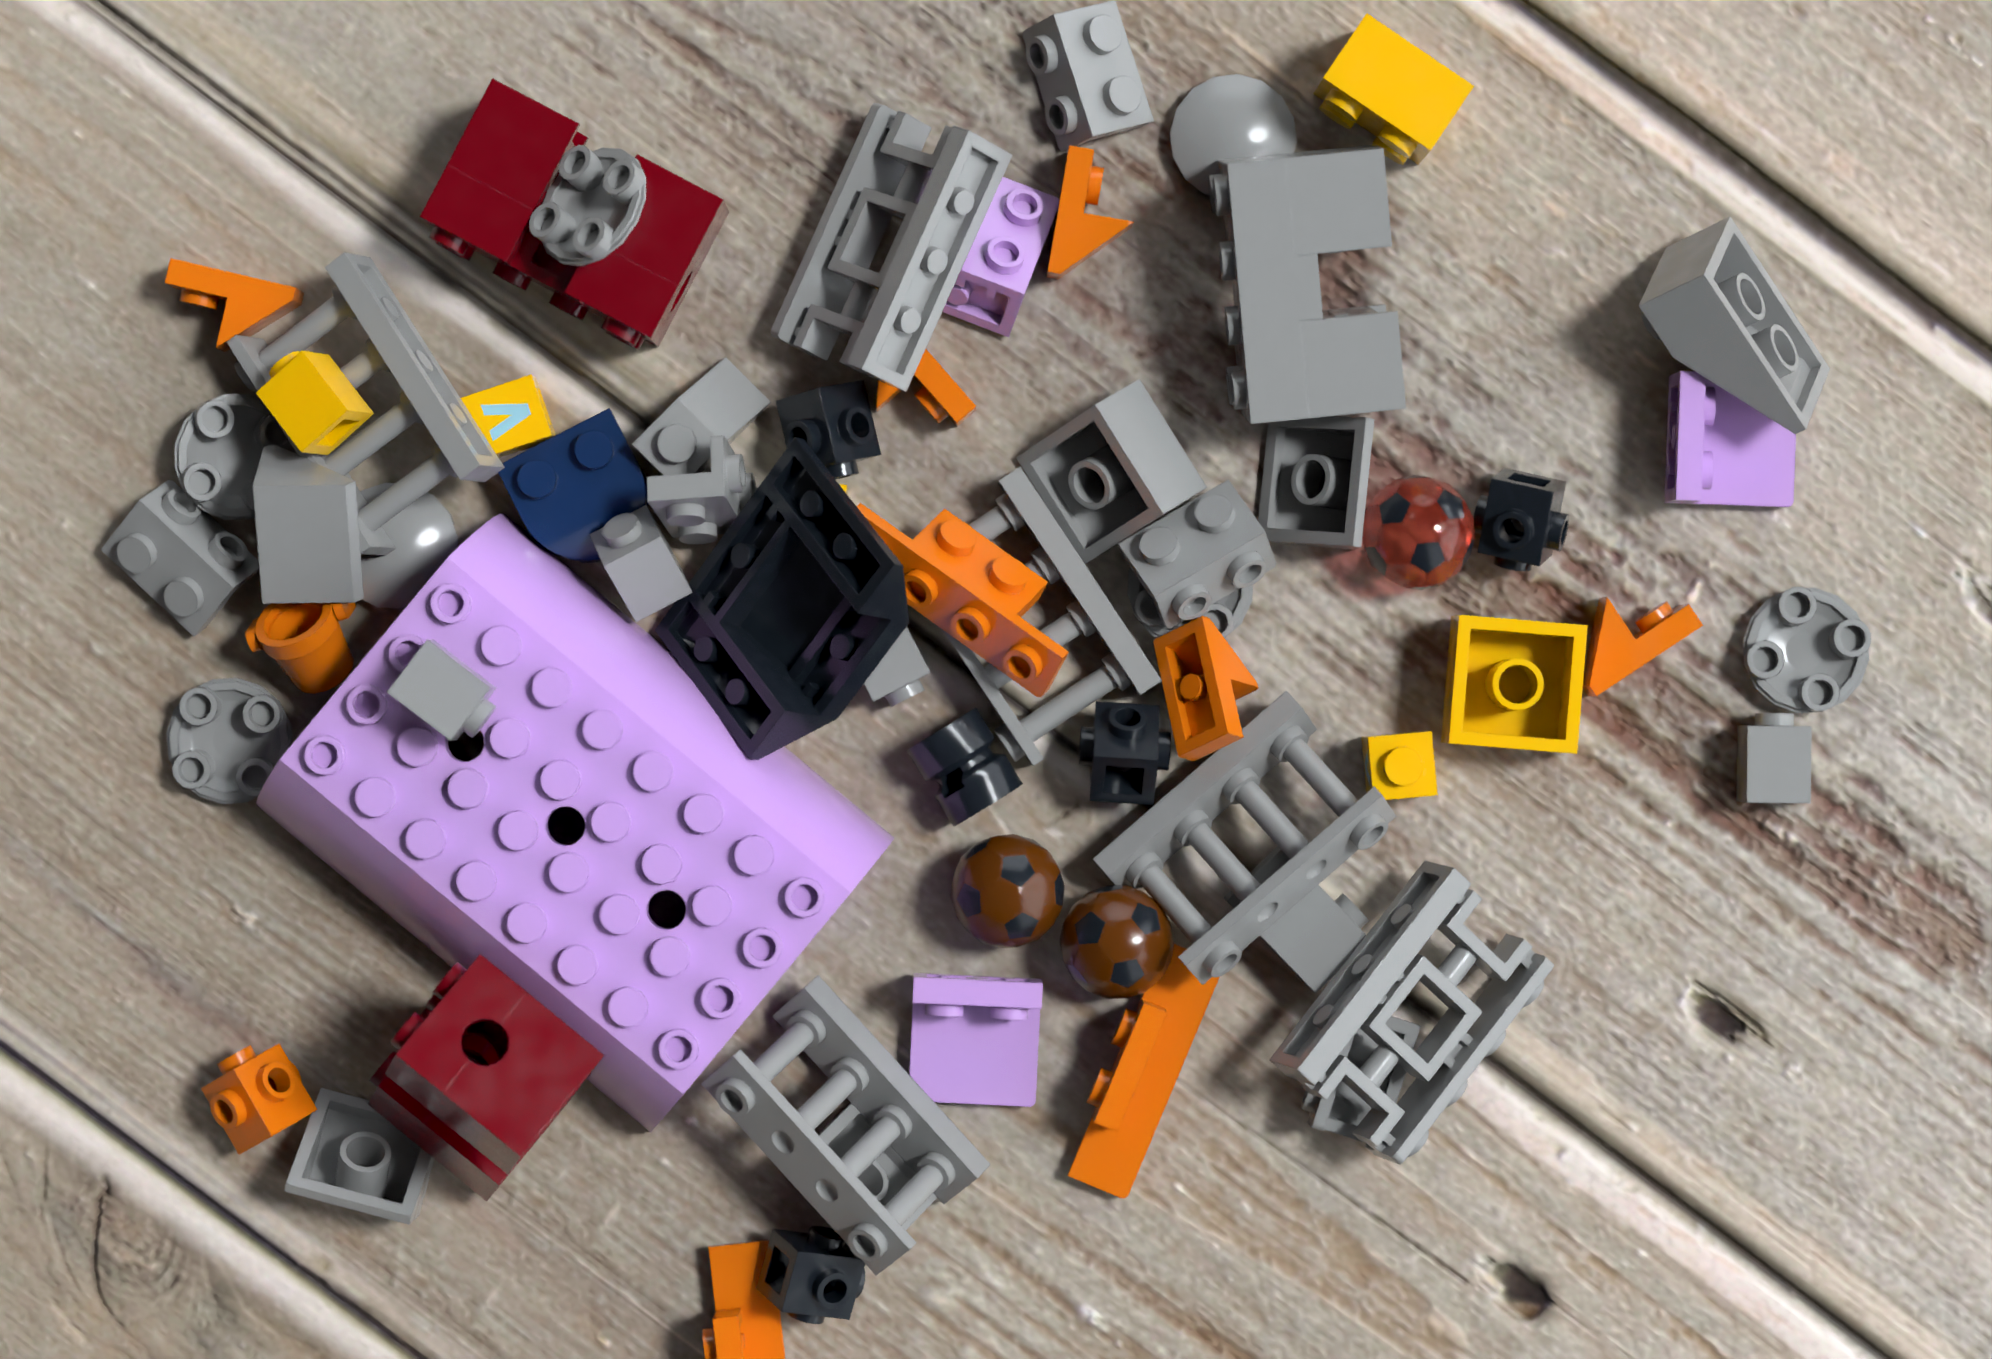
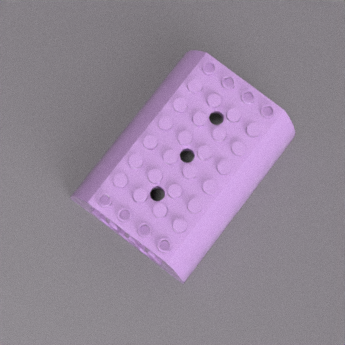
(667, 798)

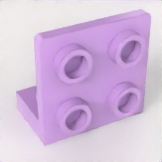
(1003, 257)
(1724, 449)
(976, 1038)

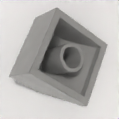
(1111, 471)

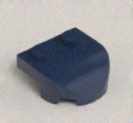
(576, 485)

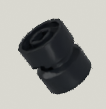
(964, 767)

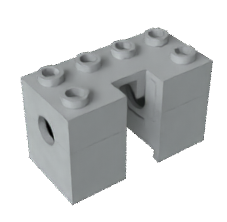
(1288, 349)

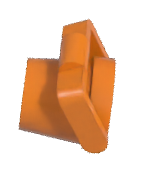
(305, 642)

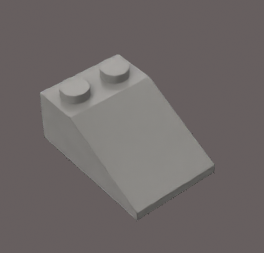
(1733, 325)

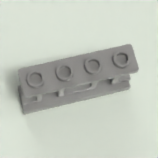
(942, 210)
(1375, 985)

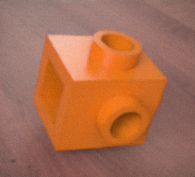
(257, 1096)

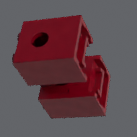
(504, 174)
(480, 1074)

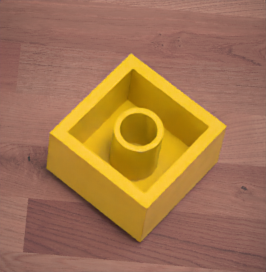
(1391, 91)
(1514, 684)

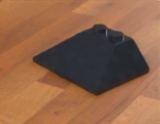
(789, 608)

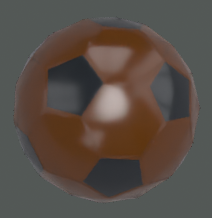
(1007, 891)
(1116, 942)

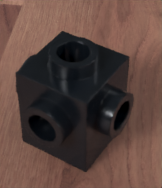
(834, 424)
(1533, 502)
(1124, 752)
(811, 1274)

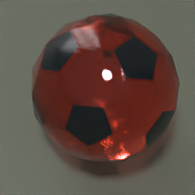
(1418, 532)

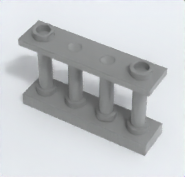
(425, 397)
(1086, 615)
(1234, 778)
(880, 1091)

